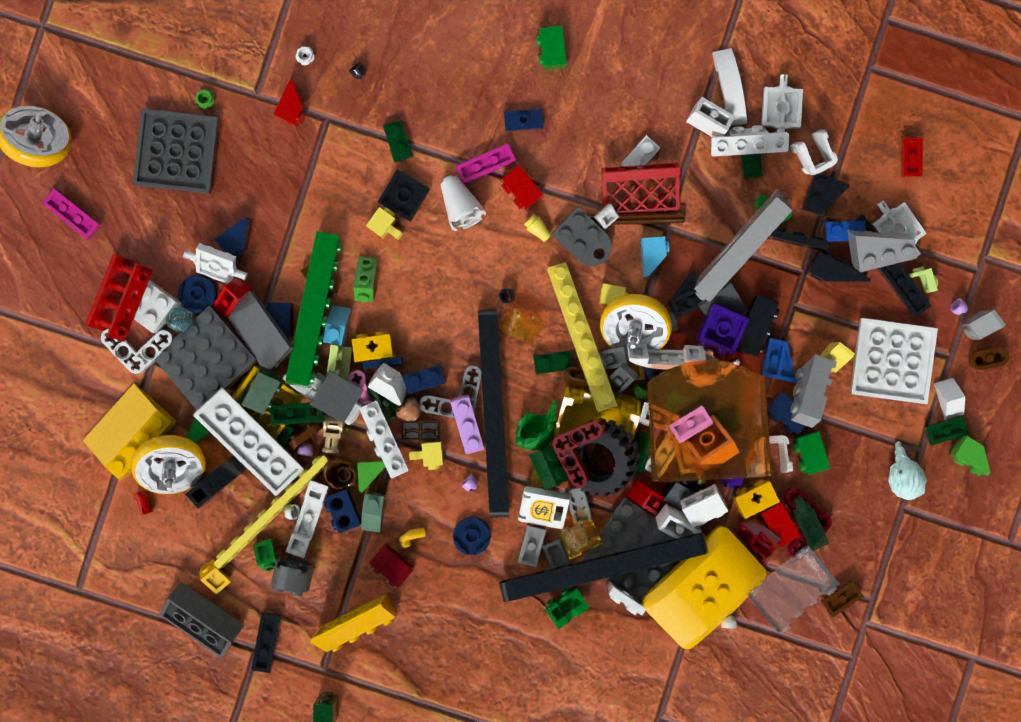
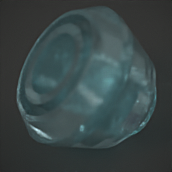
(179, 319)

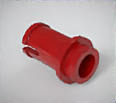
(143, 502)

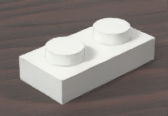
(642, 153)

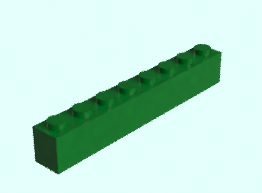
(312, 310)

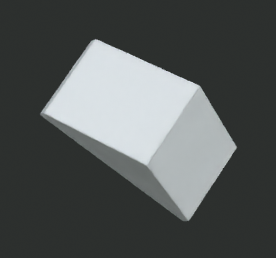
(950, 398)

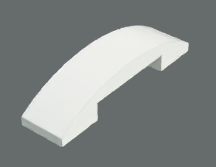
(730, 85)
(664, 358)
(307, 519)

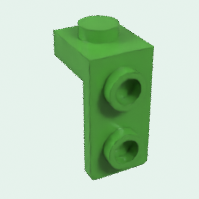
(364, 279)

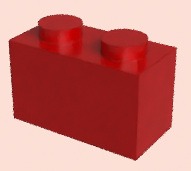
(521, 188)
(779, 522)

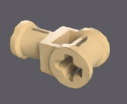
(333, 434)

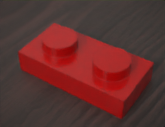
(912, 157)

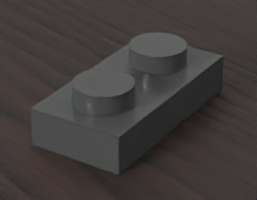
(614, 357)
(621, 378)

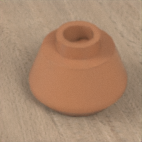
(409, 409)

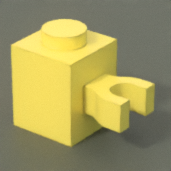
(383, 222)
(610, 292)
(431, 454)

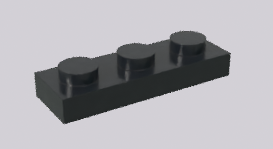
(799, 239)
(266, 642)

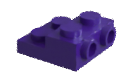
(722, 330)

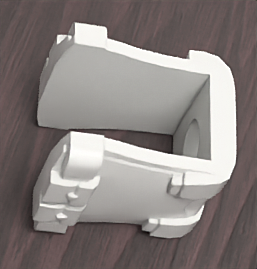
(820, 139)
(785, 465)

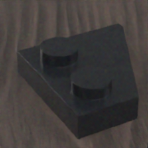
(822, 193)
(684, 299)

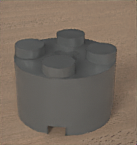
(292, 575)

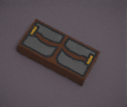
(420, 430)

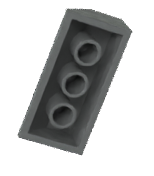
(201, 619)

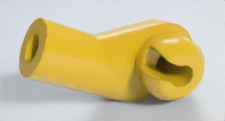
(411, 534)

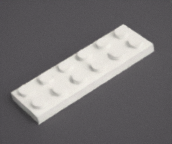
(248, 441)

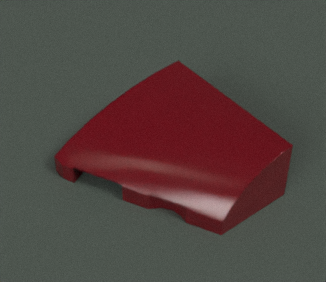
(759, 538)

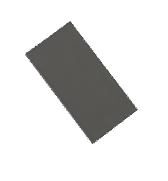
(260, 331)

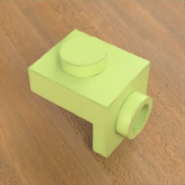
(928, 280)

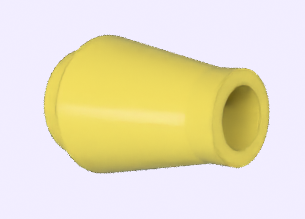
(537, 227)

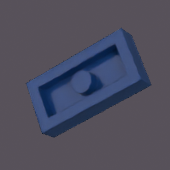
(838, 230)

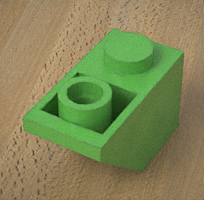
(970, 453)

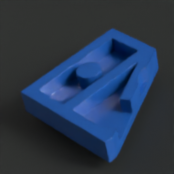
(777, 361)

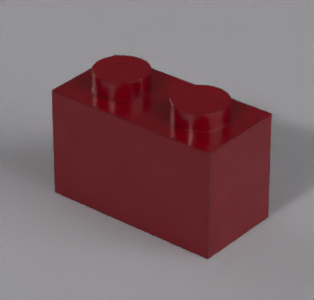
(391, 566)

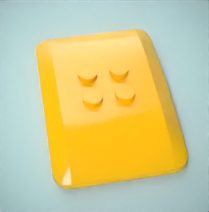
(704, 589)

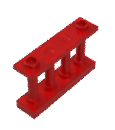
(108, 295)

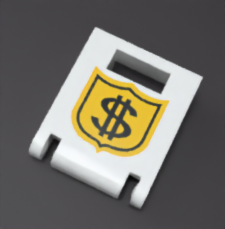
(539, 507)

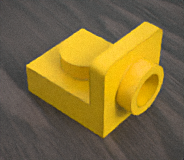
(213, 577)

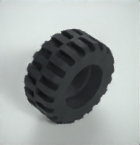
(625, 456)

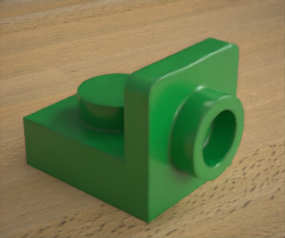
(265, 554)

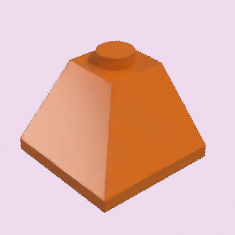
(712, 444)

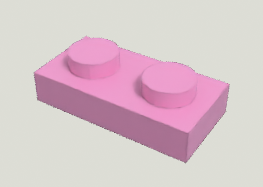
(691, 424)

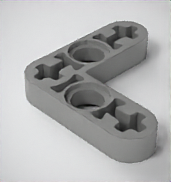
(442, 400)

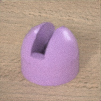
(959, 307)
(305, 449)
(470, 483)

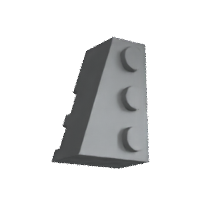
(877, 250)
(810, 390)

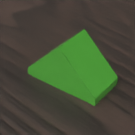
(368, 472)

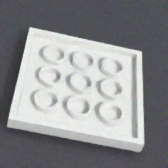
(893, 361)

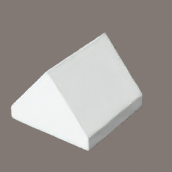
(606, 216)

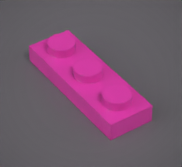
(485, 164)
(71, 214)

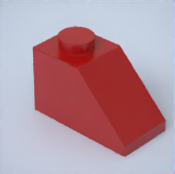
(290, 107)
(231, 296)
(647, 497)

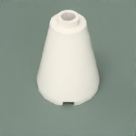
(461, 206)

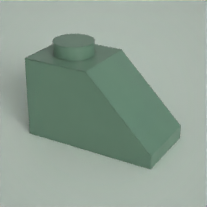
(373, 511)

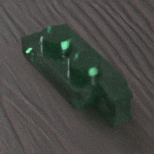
(809, 525)

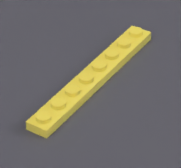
(582, 337)
(267, 516)

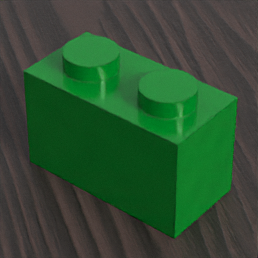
(552, 48)
(811, 453)

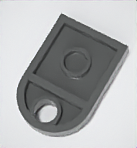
(582, 237)

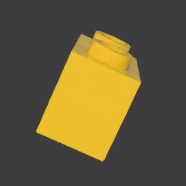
(363, 353)
(766, 498)

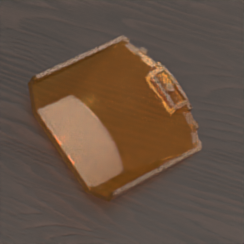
(728, 393)

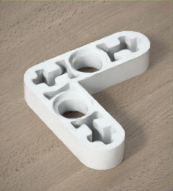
(141, 354)

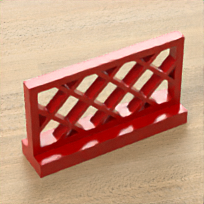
(643, 173)

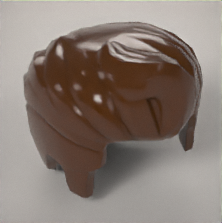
(341, 473)

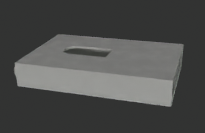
(743, 245)

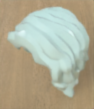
(906, 476)

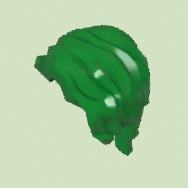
(536, 431)

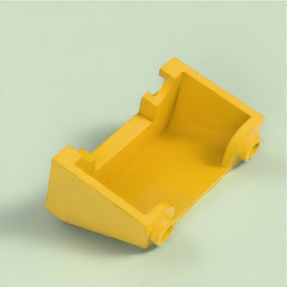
(579, 407)

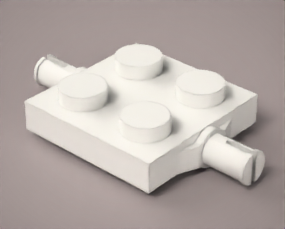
(782, 106)
(899, 221)
(215, 264)

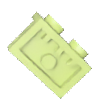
(340, 360)

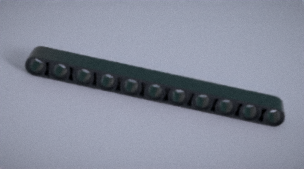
(493, 413)
(603, 567)

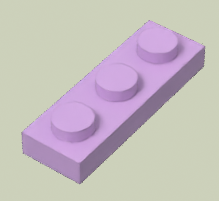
(467, 424)

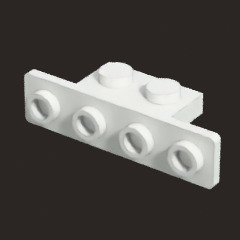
(749, 141)
(385, 443)

